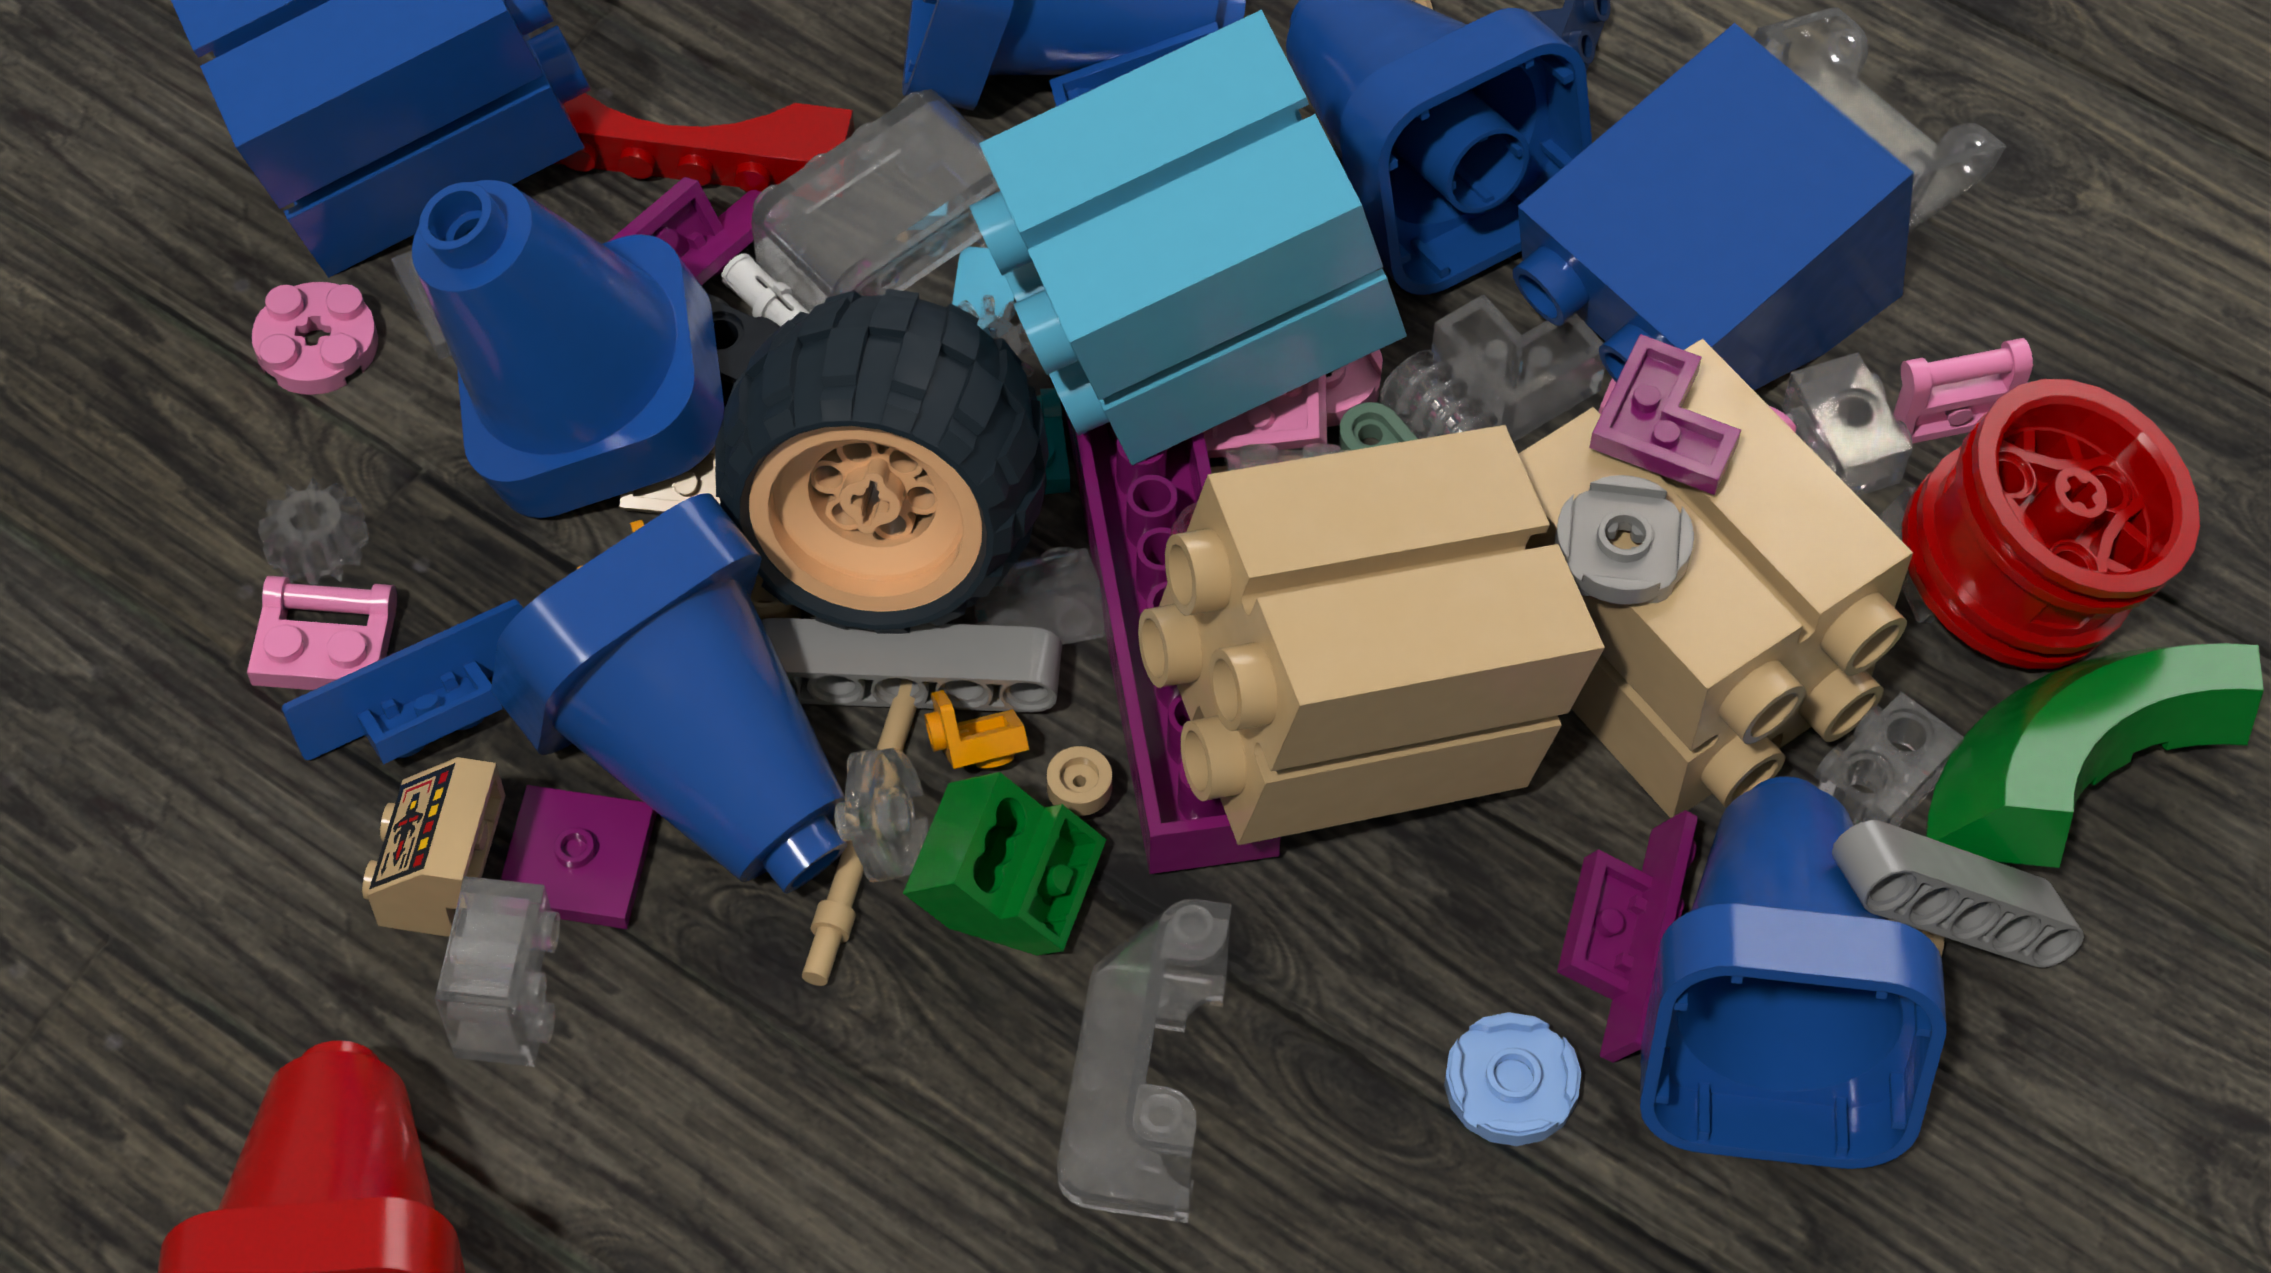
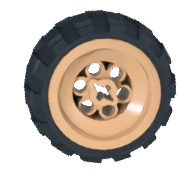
(883, 461)

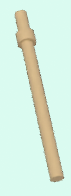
(835, 915)

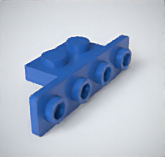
(407, 695)

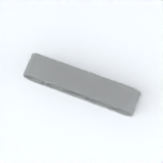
(972, 663)
(1956, 894)

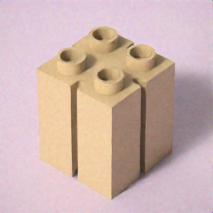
(1765, 627)
(1367, 633)

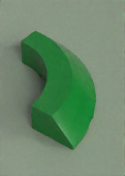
(2035, 752)

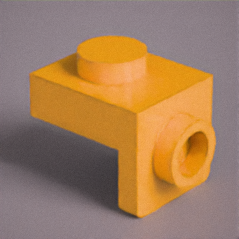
(983, 740)

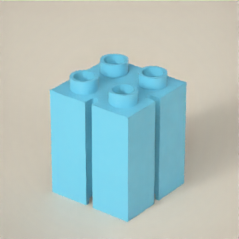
(1185, 242)

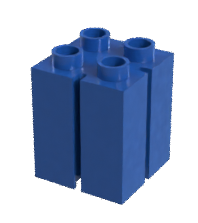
(383, 105)

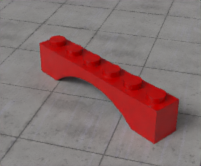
(734, 154)

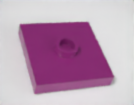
(583, 851)

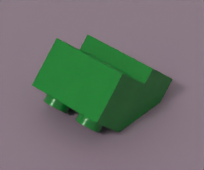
(1005, 865)

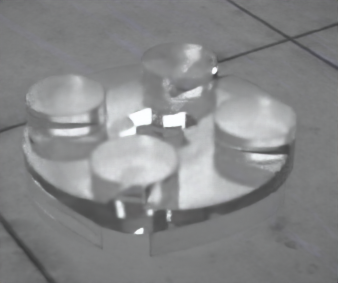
(881, 813)

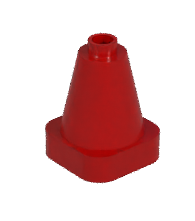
(324, 1181)

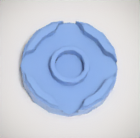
(1512, 1079)

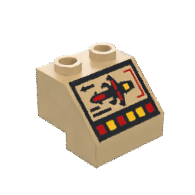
(432, 841)

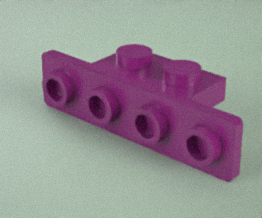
(693, 229)
(1620, 924)

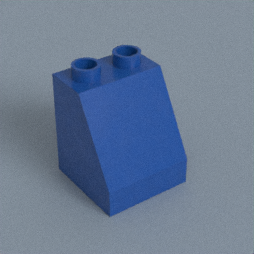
(1722, 217)

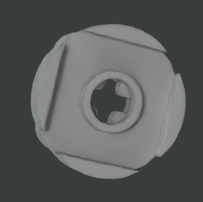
(1625, 574)

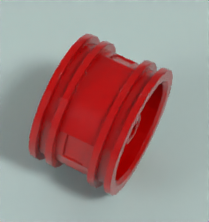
(2050, 524)

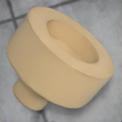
(1079, 780)

